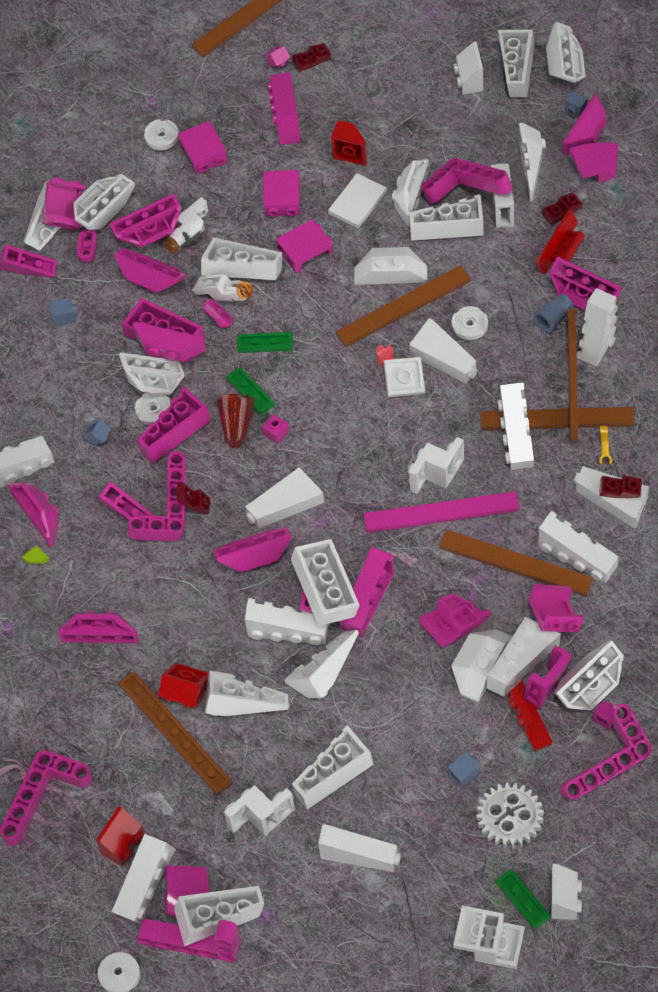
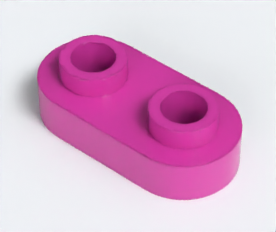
(87, 247)
(218, 313)

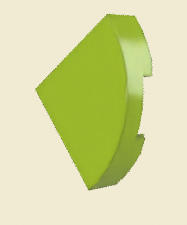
(35, 556)

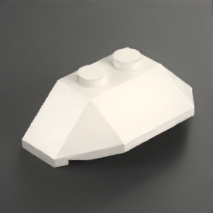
(565, 54)
(409, 188)
(102, 201)
(390, 267)
(152, 373)
(476, 661)
(591, 678)

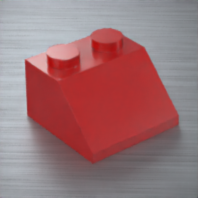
(348, 144)
(183, 685)
(120, 837)

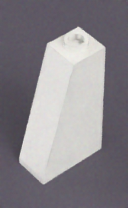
(503, 203)
(442, 352)
(284, 499)
(625, 509)
(357, 849)

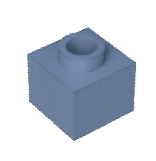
(575, 104)
(96, 432)

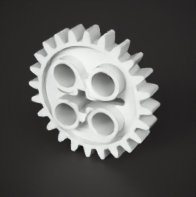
(499, 801)

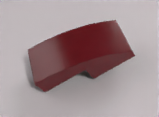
(315, 55)
(556, 212)
(620, 488)
(194, 500)

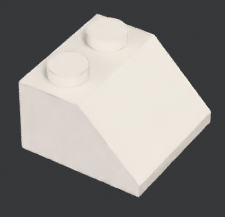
(469, 70)
(564, 893)

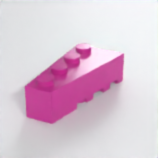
(284, 108)
(154, 315)
(173, 426)
(370, 589)

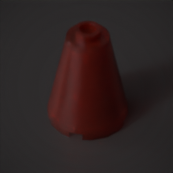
(235, 417)

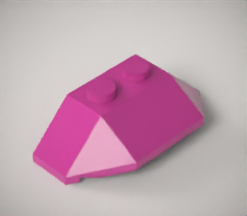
(587, 126)
(148, 222)
(147, 271)
(579, 282)
(168, 343)
(37, 509)
(254, 550)
(98, 628)

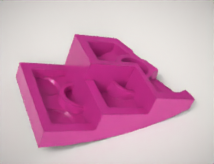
(596, 160)
(452, 619)
(183, 882)

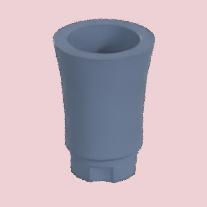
(552, 313)

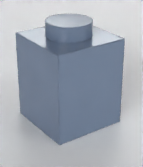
(63, 311)
(464, 770)

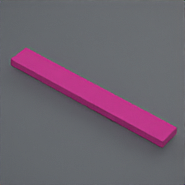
(441, 512)

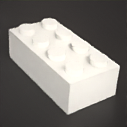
(325, 582)

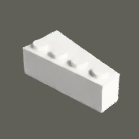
(517, 55)
(448, 221)
(240, 260)
(598, 327)
(516, 426)
(24, 460)
(576, 549)
(283, 624)
(520, 656)
(332, 769)
(143, 878)
(200, 913)

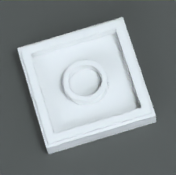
(404, 377)

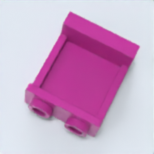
(203, 147)
(281, 193)
(59, 203)
(303, 244)
(553, 608)
(540, 689)

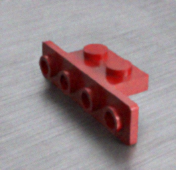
(561, 244)
(528, 718)

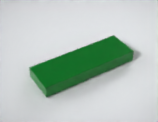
(265, 342)
(247, 386)
(522, 899)

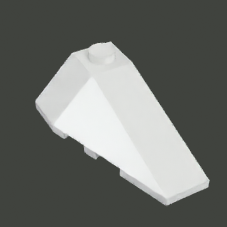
(531, 153)
(38, 233)
(322, 671)
(232, 697)

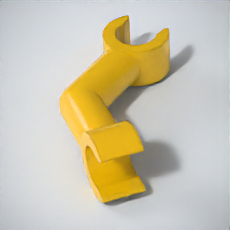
(604, 444)

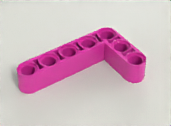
(467, 173)
(171, 520)
(612, 760)
(38, 788)
(164, 935)

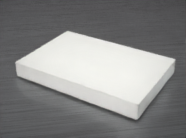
(357, 200)

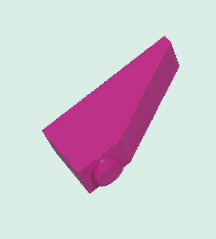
(26, 263)
(121, 502)

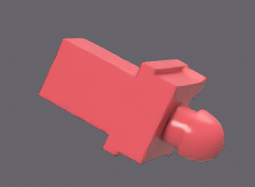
(384, 354)

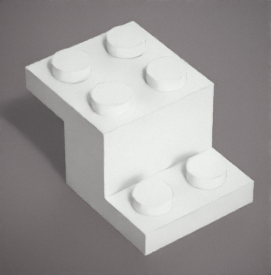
(436, 465)
(259, 810)
(489, 937)

